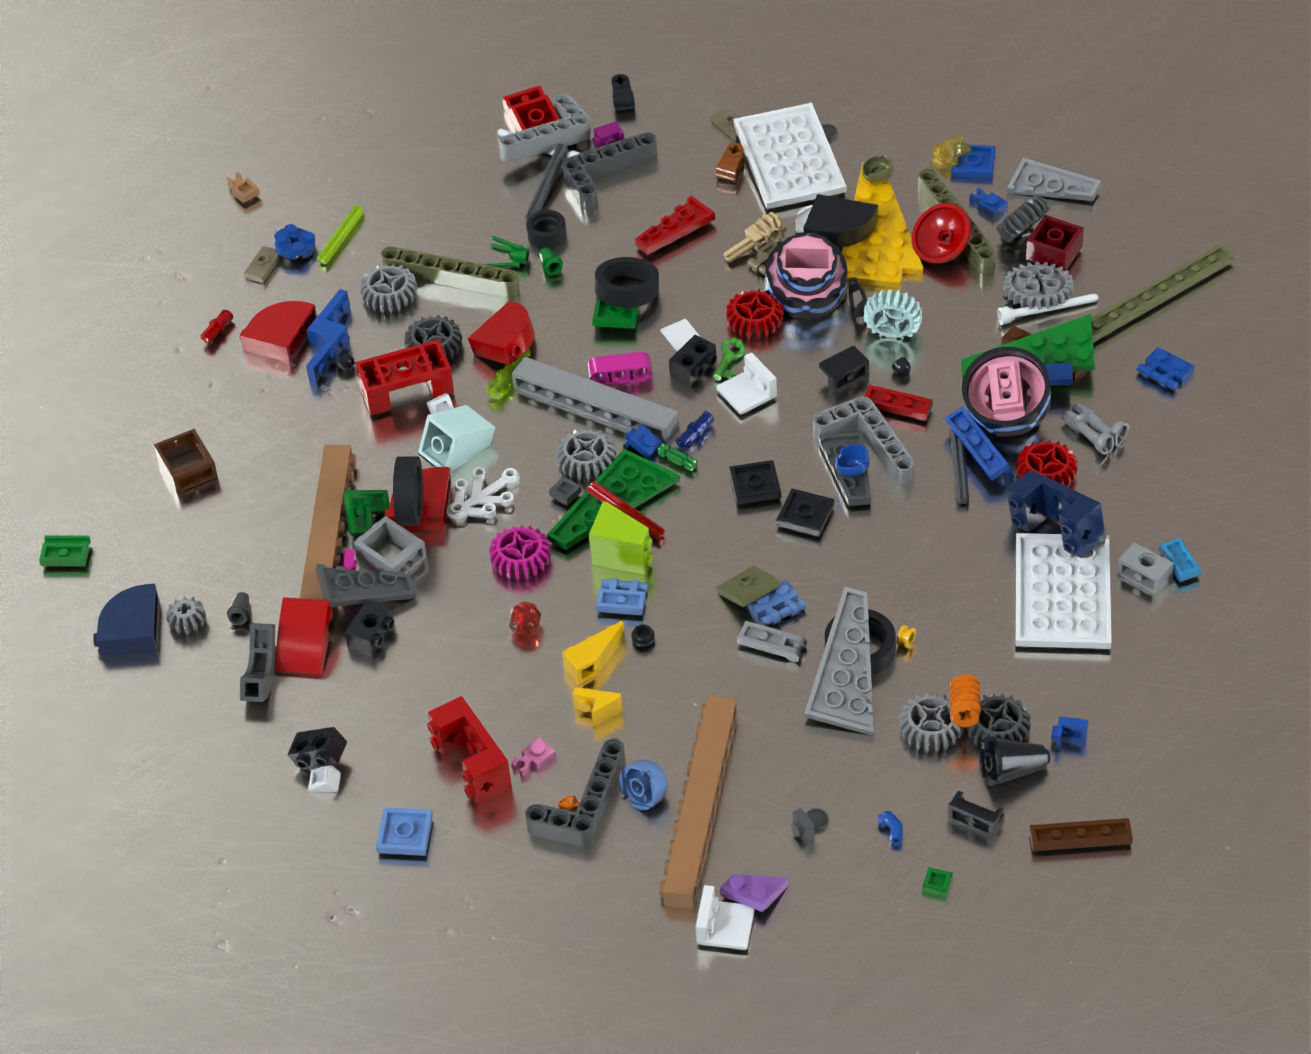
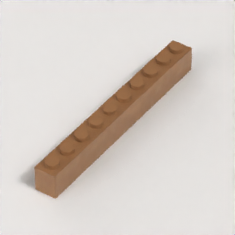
(328, 517)
(699, 803)

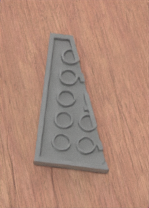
(843, 679)

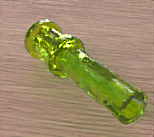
(503, 378)

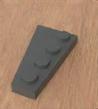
(355, 587)

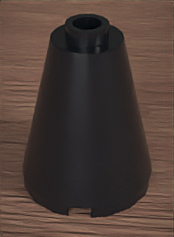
(1010, 759)

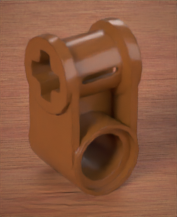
(731, 163)

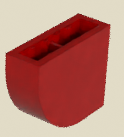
(278, 330)
(504, 334)
(436, 498)

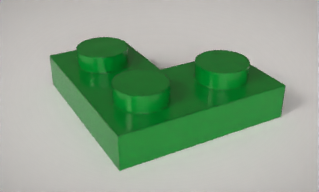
(360, 506)

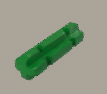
(677, 457)

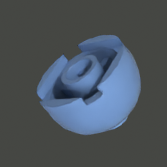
(643, 783)

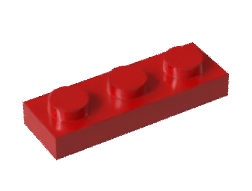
(900, 402)

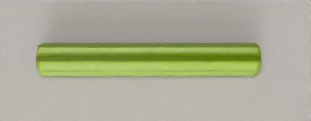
(340, 234)

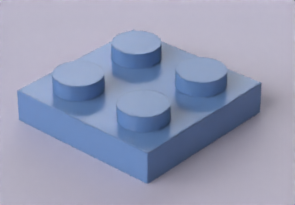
(404, 831)

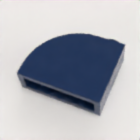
(129, 622)

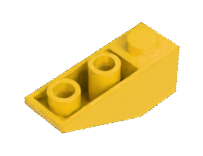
(591, 655)

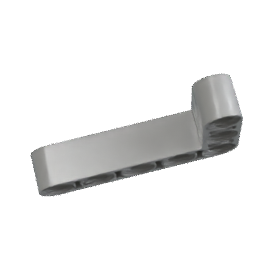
(570, 129)
(865, 416)

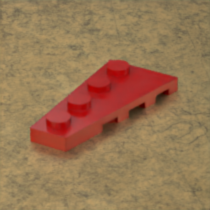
(680, 223)

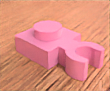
(536, 755)

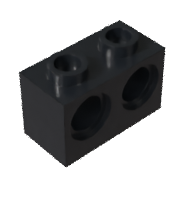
(692, 360)
(317, 748)

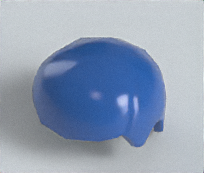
(852, 460)

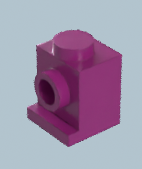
(607, 134)

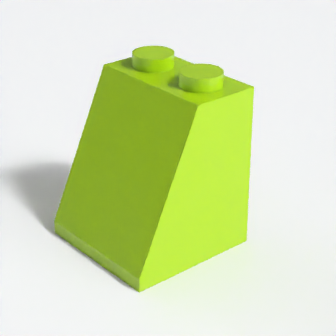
(620, 541)

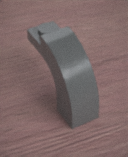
(260, 672)

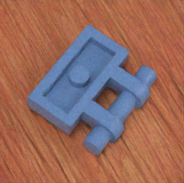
(621, 596)
(778, 598)

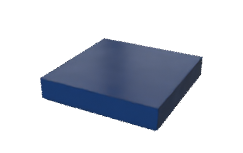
(976, 164)

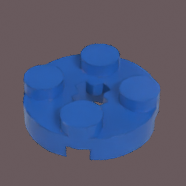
(294, 242)

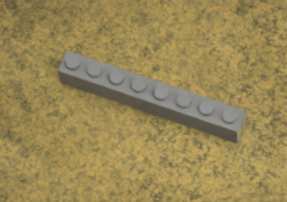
(594, 399)

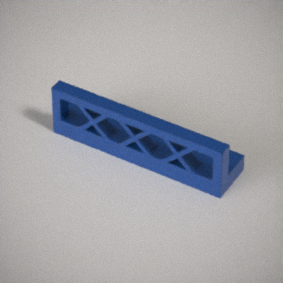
(978, 444)

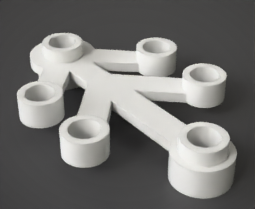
(459, 510)

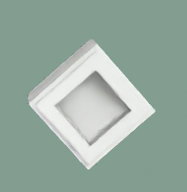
(324, 779)

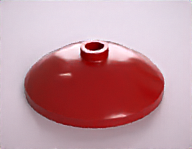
(935, 227)

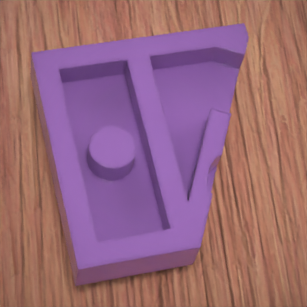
(753, 891)

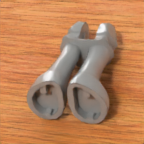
(1081, 418)

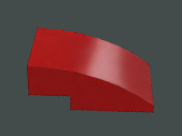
(529, 108)
(302, 636)

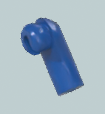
(896, 826)

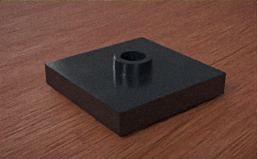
(755, 482)
(805, 512)

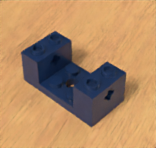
(1039, 497)

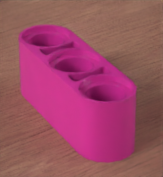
(620, 368)

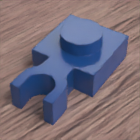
(989, 204)

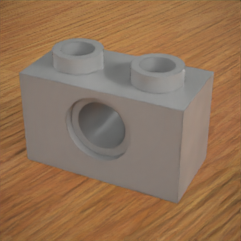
(1145, 568)

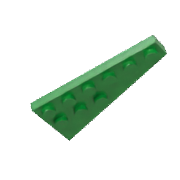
(1057, 345)
(628, 478)

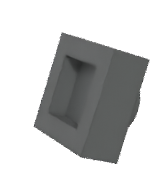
(565, 490)
(803, 826)

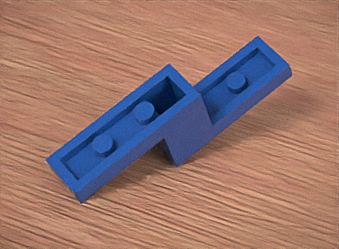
(328, 336)

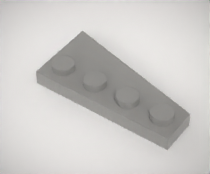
(1049, 181)

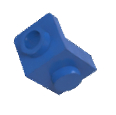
(642, 440)
(1069, 729)

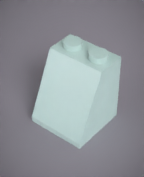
(455, 437)

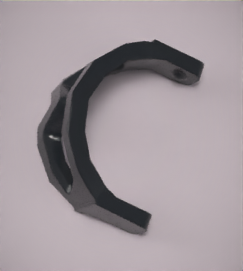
(854, 286)

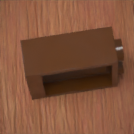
(192, 474)

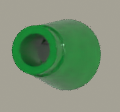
(550, 261)

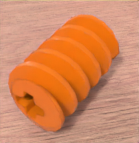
(965, 700)

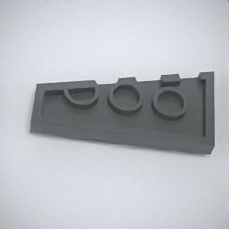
(855, 489)

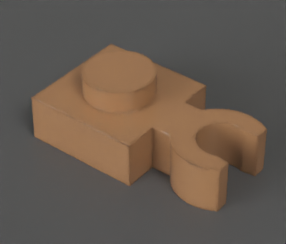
(243, 189)

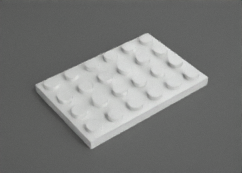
(789, 155)
(1061, 596)

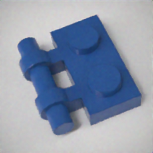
(1165, 368)

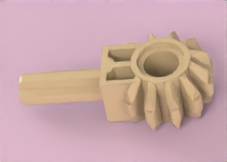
(758, 235)

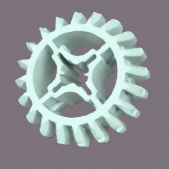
(893, 314)

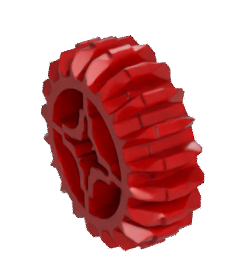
(754, 314)
(1048, 460)

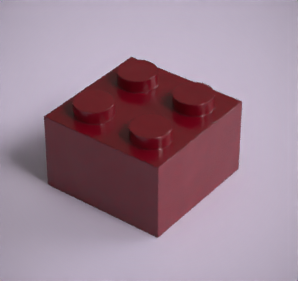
(1054, 242)

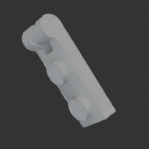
(772, 640)

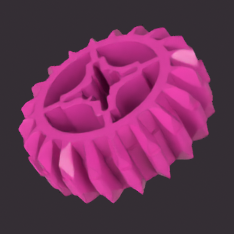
(520, 552)

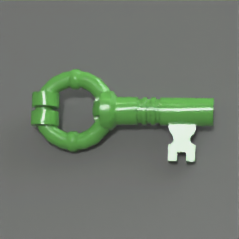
(728, 356)

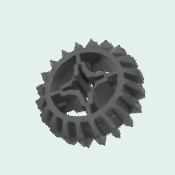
(1023, 218)
(434, 329)
(997, 720)

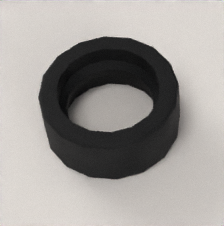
(547, 239)

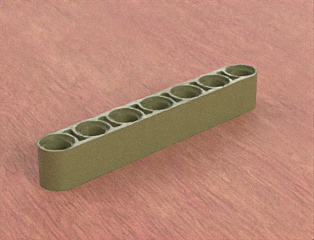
(978, 248)
(454, 272)

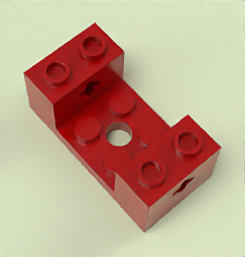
(382, 374)
(457, 727)

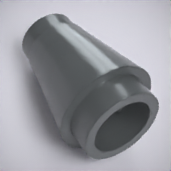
(239, 609)

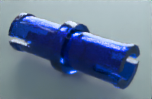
(694, 430)

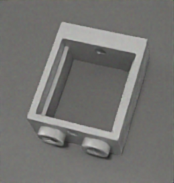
(404, 561)

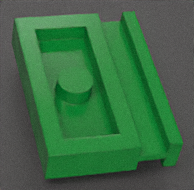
(65, 550)

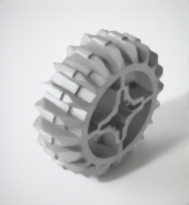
(388, 288)
(580, 454)
(932, 730)

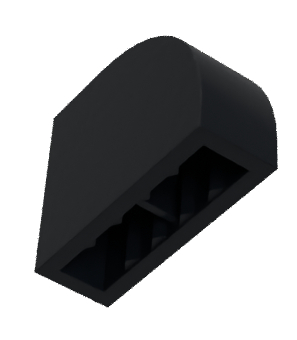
(841, 220)

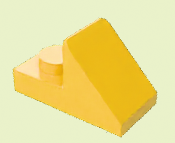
(601, 703)

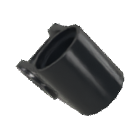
(622, 94)

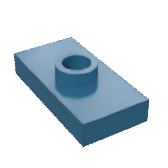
(1184, 563)

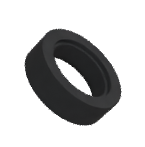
(626, 268)
(408, 490)
(884, 628)

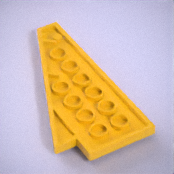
(888, 250)

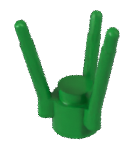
(517, 253)

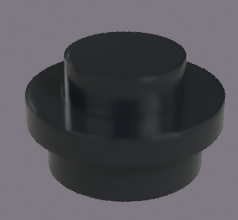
(642, 635)

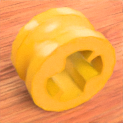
(906, 636)

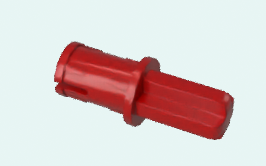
(216, 326)

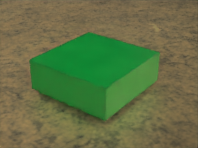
(937, 882)

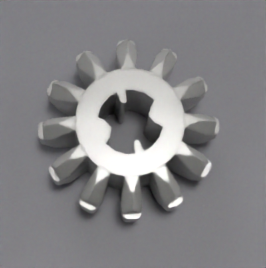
(186, 615)

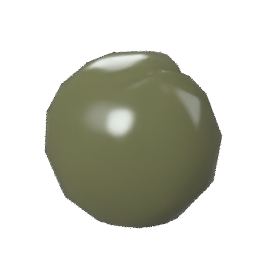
(877, 169)

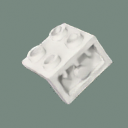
(751, 387)
(723, 922)

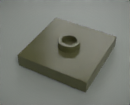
(748, 586)

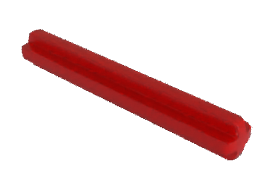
(605, 495)

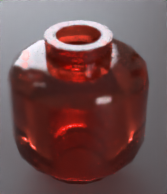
(524, 619)

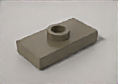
(725, 121)
(262, 264)

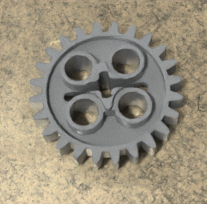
(1025, 289)

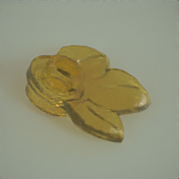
(949, 150)

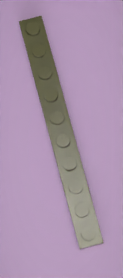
(1160, 290)

